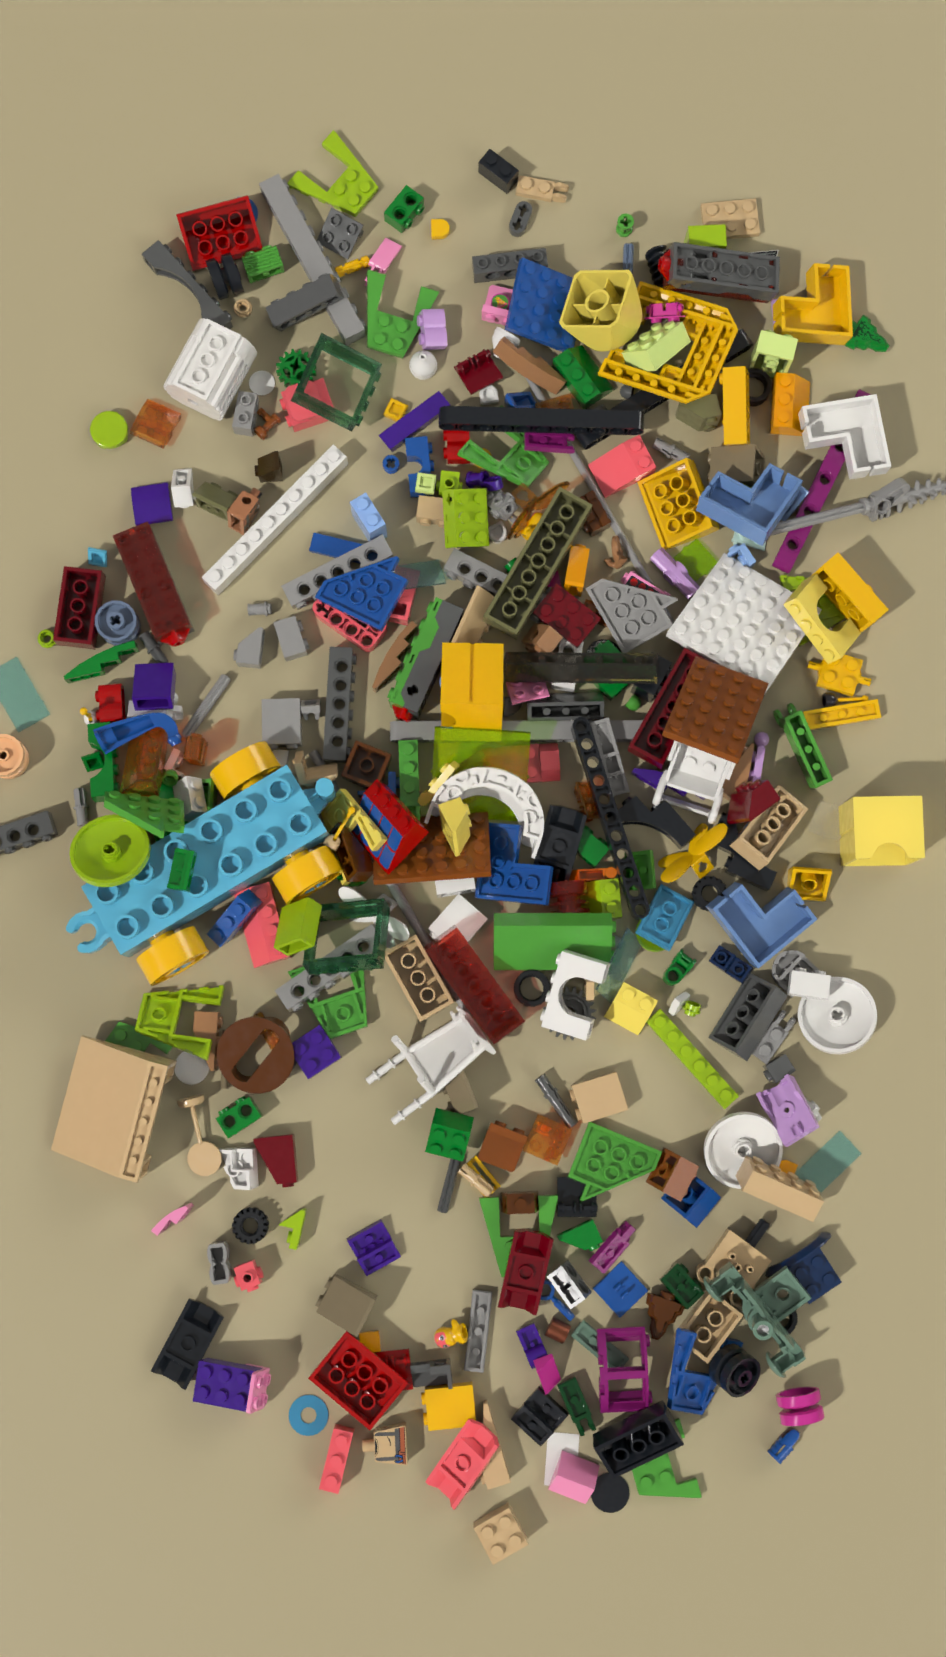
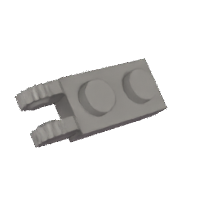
(772, 1038)

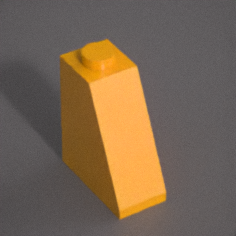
(576, 569)

